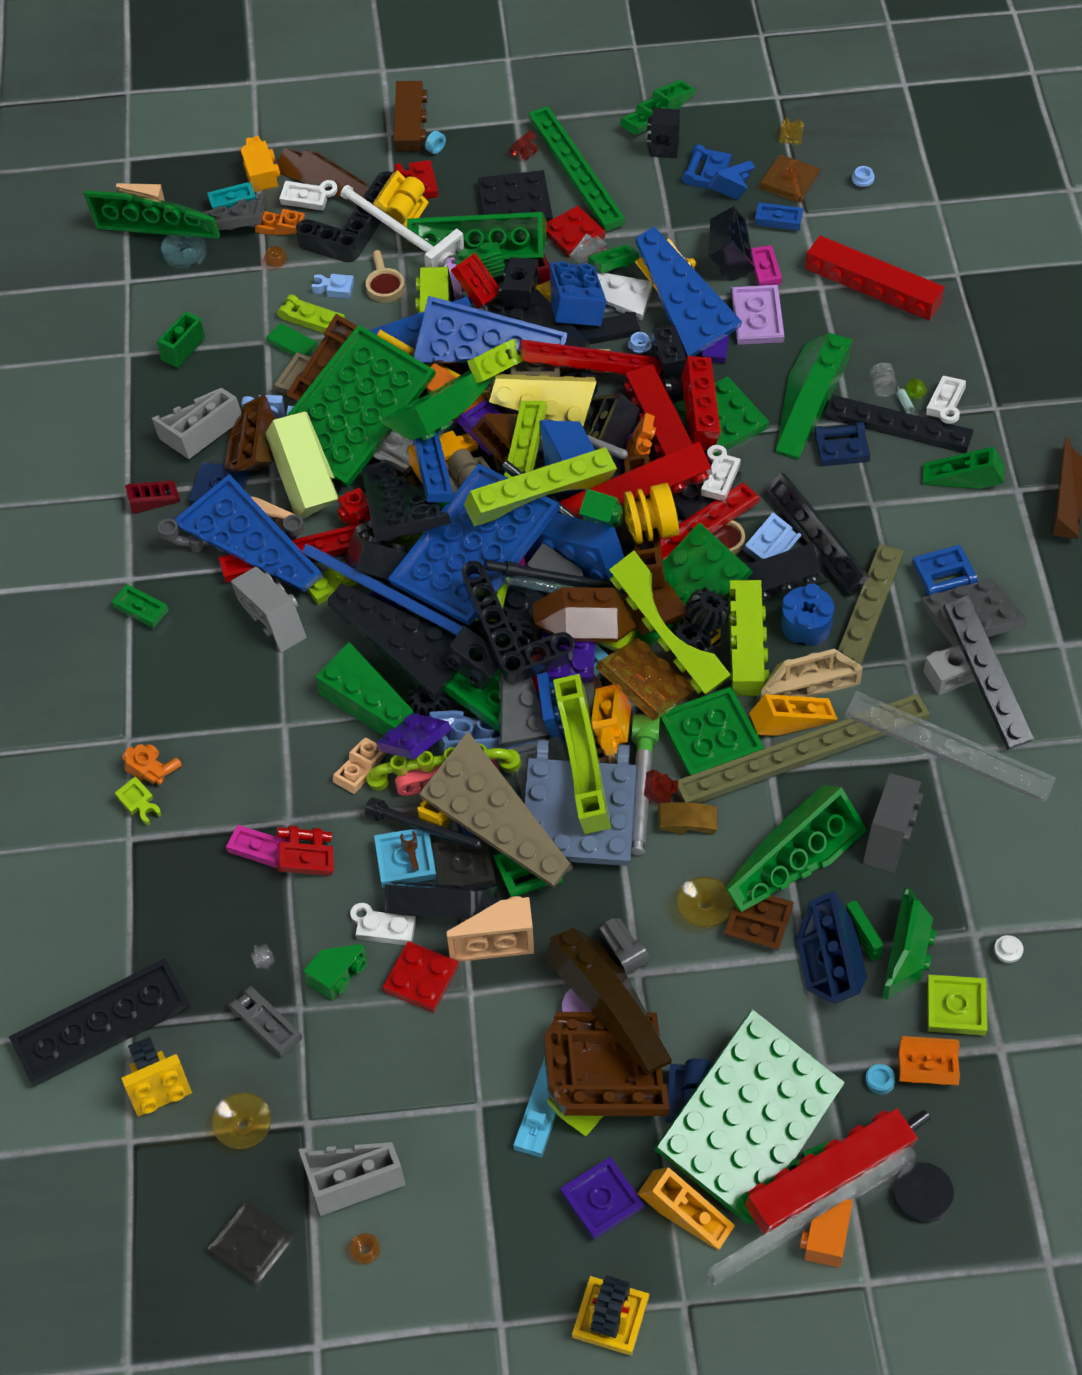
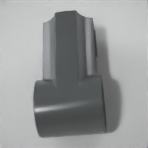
(626, 951)

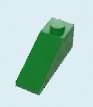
(967, 470)

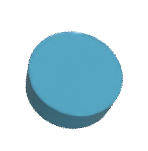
(435, 142)
(880, 1079)

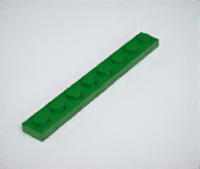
(576, 169)

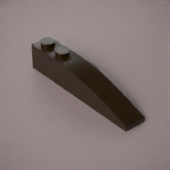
(607, 995)

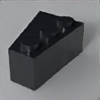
(730, 244)

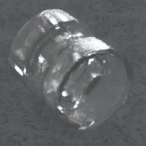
(884, 380)

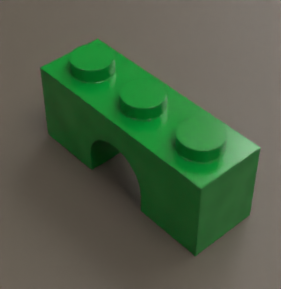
(602, 509)

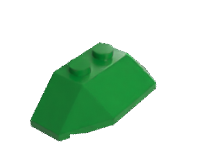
(909, 945)

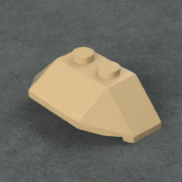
(813, 675)

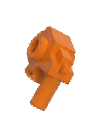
(144, 765)

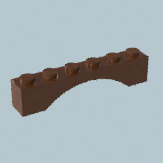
(650, 551)

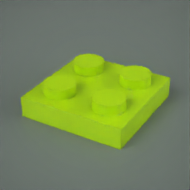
(956, 1005)

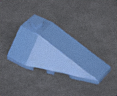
(460, 725)

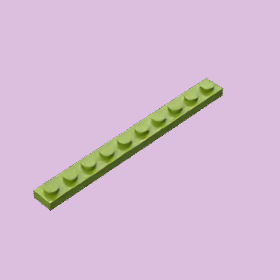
(524, 450)

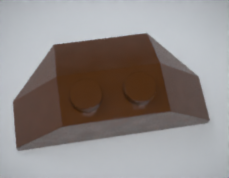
(247, 440)
(585, 614)

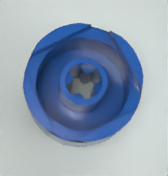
(807, 615)

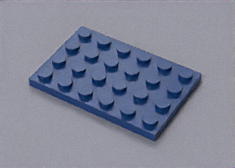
(436, 561)

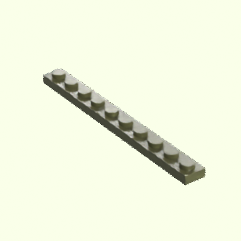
(787, 755)

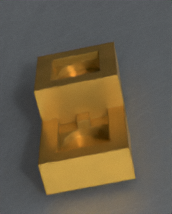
(682, 816)

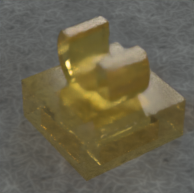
(791, 132)

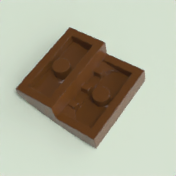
(668, 606)
(761, 923)

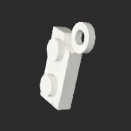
(307, 195)
(946, 399)
(724, 473)
(383, 926)

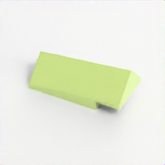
(301, 464)

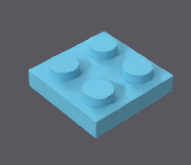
(395, 862)

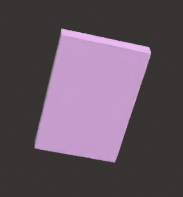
(760, 314)

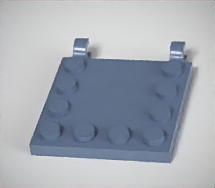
(553, 804)

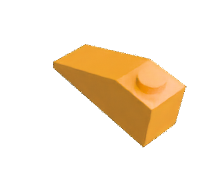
(789, 714)
(685, 1207)

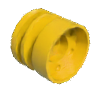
(651, 513)

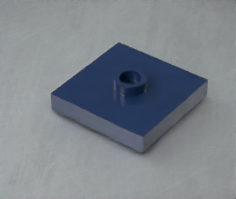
(212, 474)

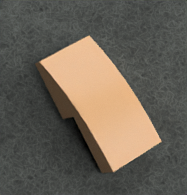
(361, 760)

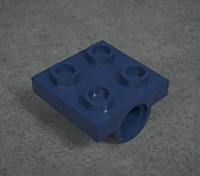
(682, 1083)

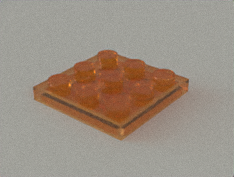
(645, 678)

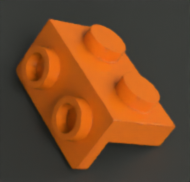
(929, 1060)

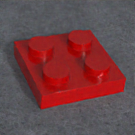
(570, 228)
(420, 976)

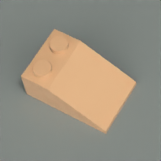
(494, 932)

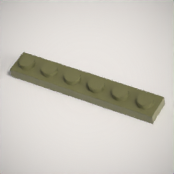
(871, 603)

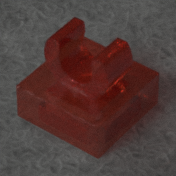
(524, 144)
(659, 787)

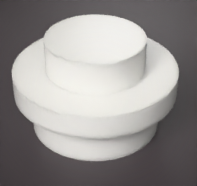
(1008, 949)

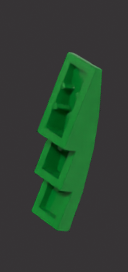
(668, 97)

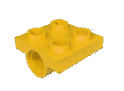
(402, 198)

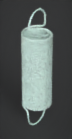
(905, 401)

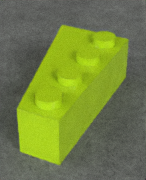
(433, 283)
(747, 638)

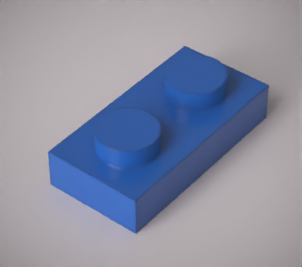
(778, 216)

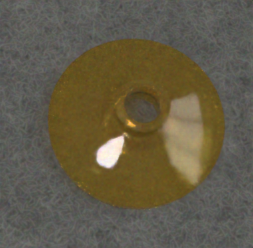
(704, 891)
(237, 1109)

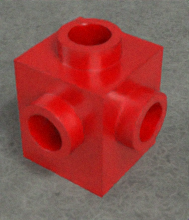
(354, 508)

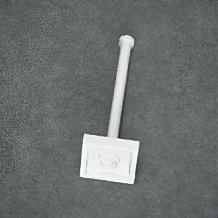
(435, 255)

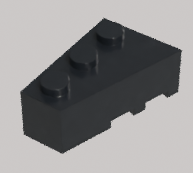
(611, 419)
(374, 557)
(788, 571)

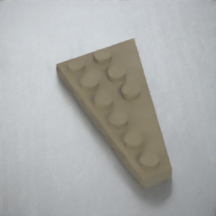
(484, 803)

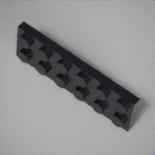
(99, 1022)

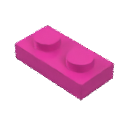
(766, 266)
(254, 845)

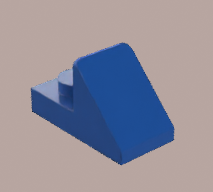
(732, 180)

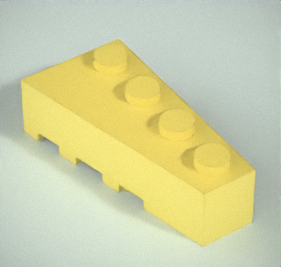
(565, 396)

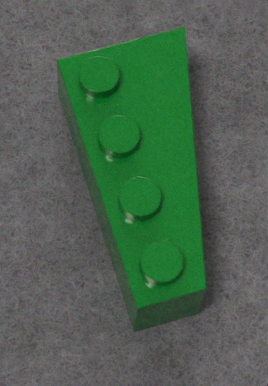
(361, 691)

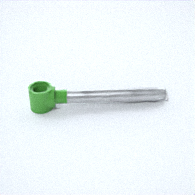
(645, 736)

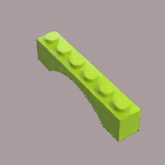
(506, 495)
(637, 581)
(583, 755)

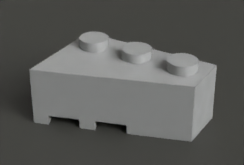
(199, 424)
(271, 606)
(351, 1174)

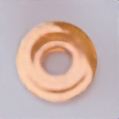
(275, 256)
(365, 1240)

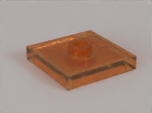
(790, 178)

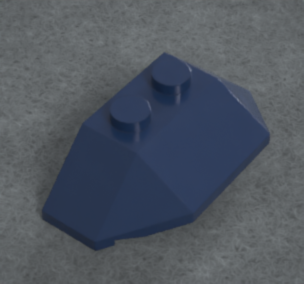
(830, 950)

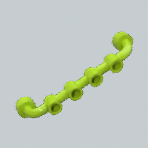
(379, 779)

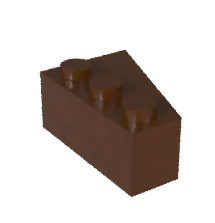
(410, 116)

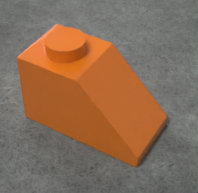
(828, 1235)

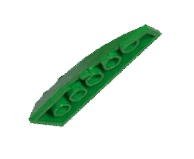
(147, 215)
(516, 233)
(809, 390)
(436, 409)
(799, 845)

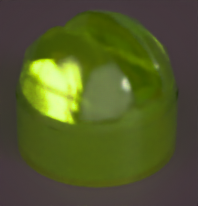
(916, 388)

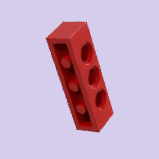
(700, 401)

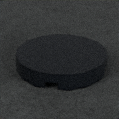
(923, 1192)

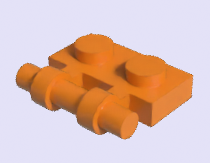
(640, 440)

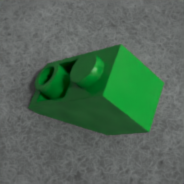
(334, 968)

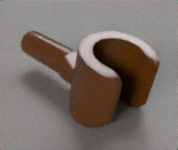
(410, 847)

